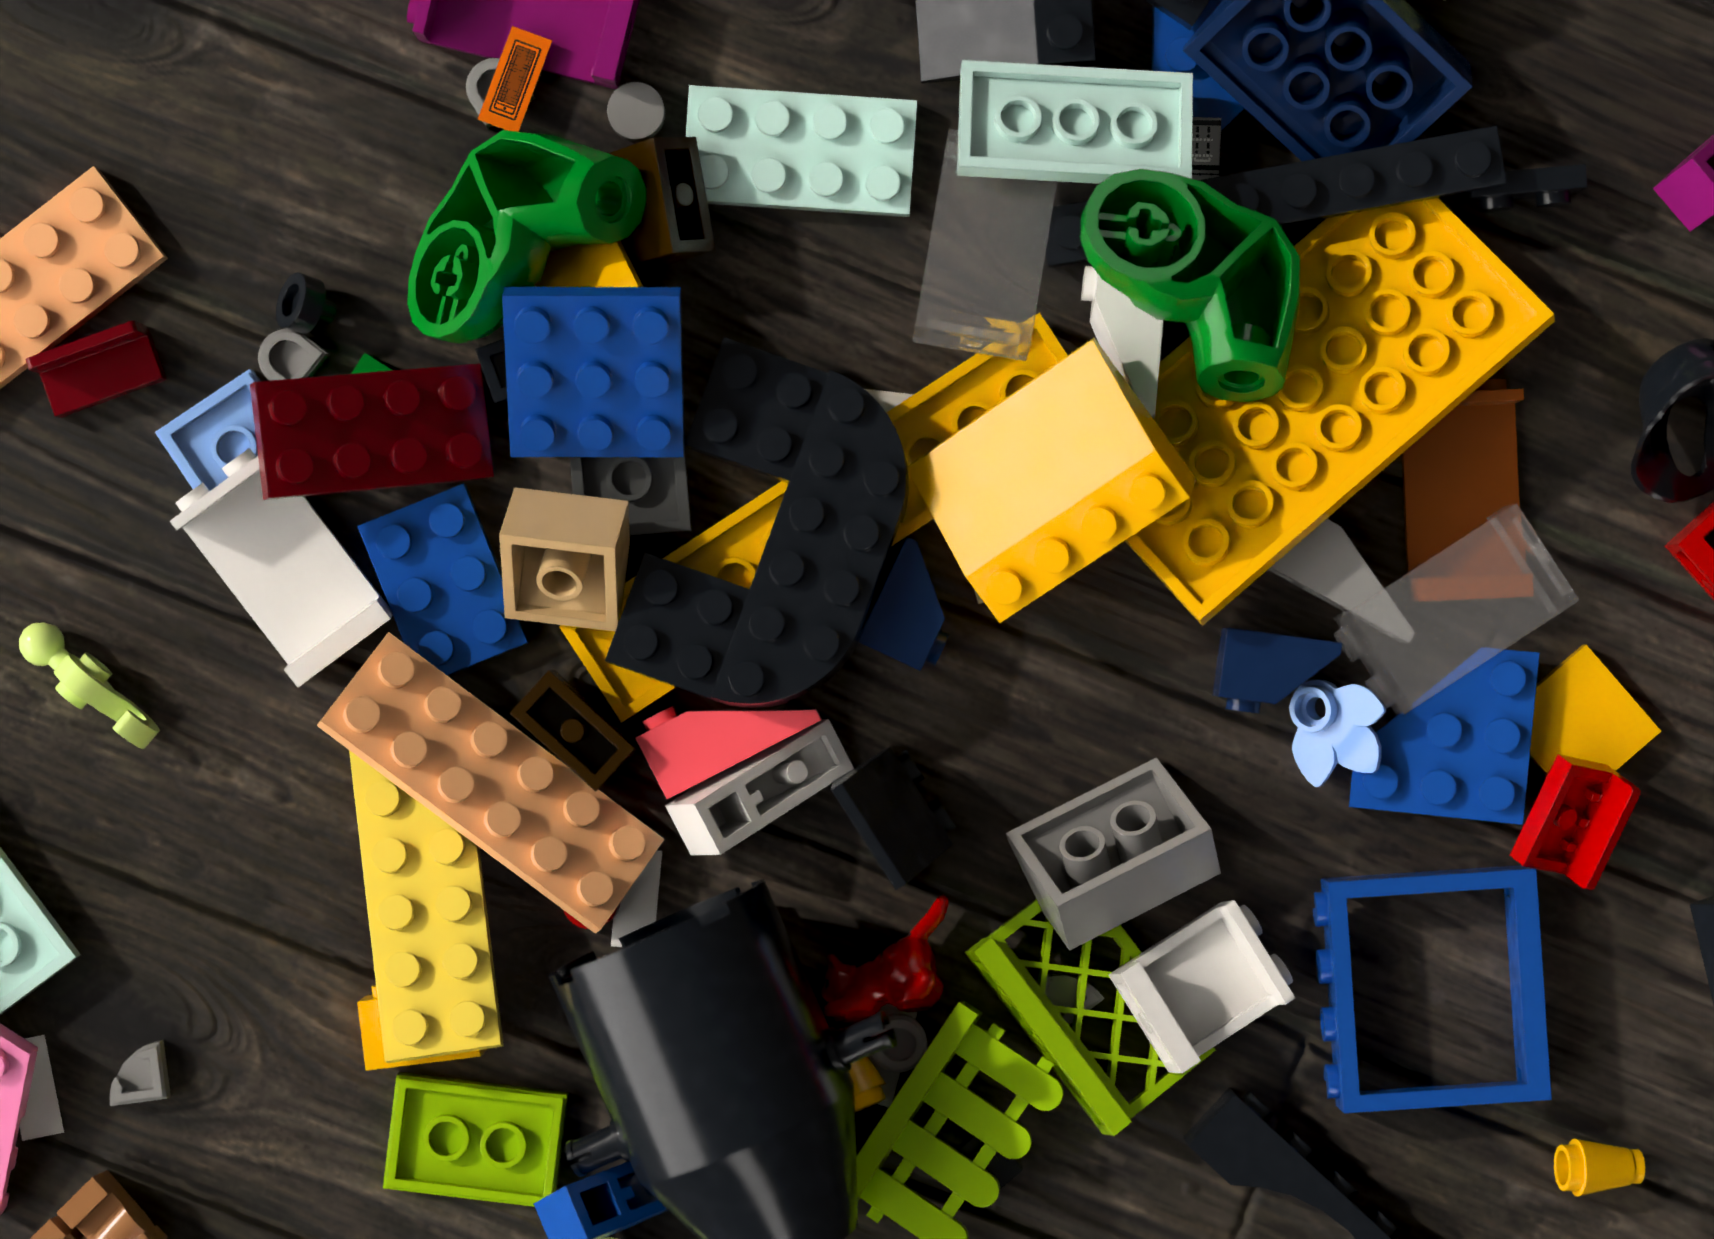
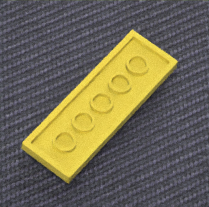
(424, 925)

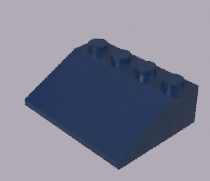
(1332, 70)

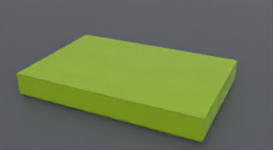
(474, 1139)

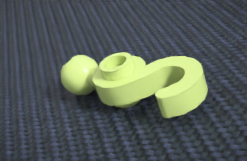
(85, 682)

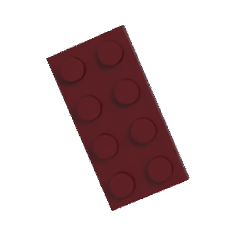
(371, 431)

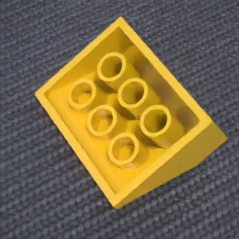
(1050, 480)

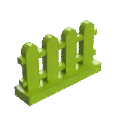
(964, 1107)

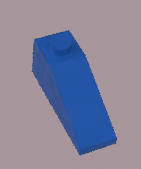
(597, 1205)

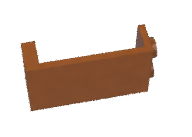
(1461, 471)

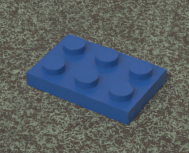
(442, 581)

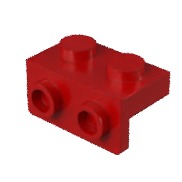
(1576, 820)

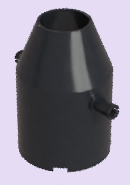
(721, 1072)

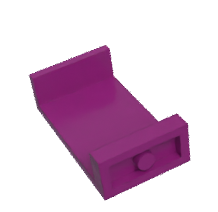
(586, 35)

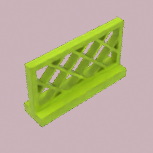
(1051, 1032)

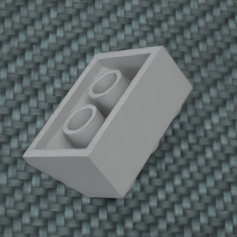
(1114, 853)

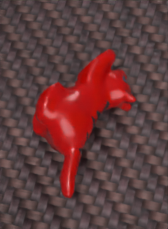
(896, 976)

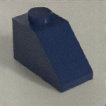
(907, 613)
(1266, 666)

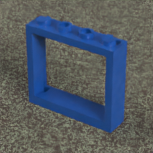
(1526, 988)

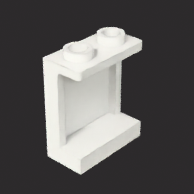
(1202, 984)

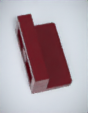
(98, 368)

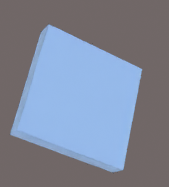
(213, 432)

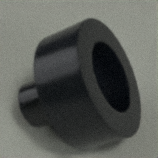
(303, 304)

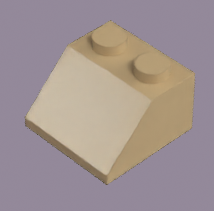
(564, 558)

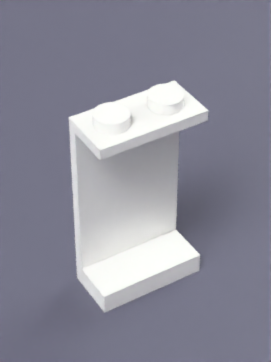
(283, 568)

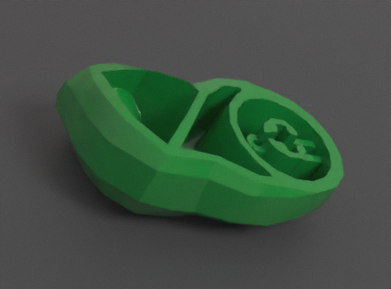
(503, 218)
(1202, 263)

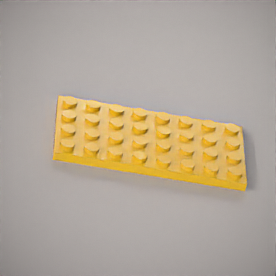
(1387, 340)

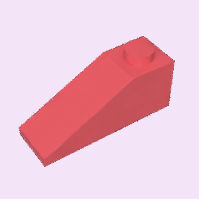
(706, 742)

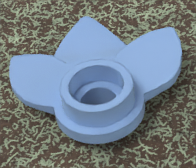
(1339, 736)

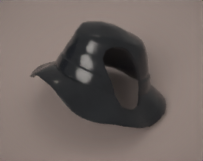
(1674, 376)

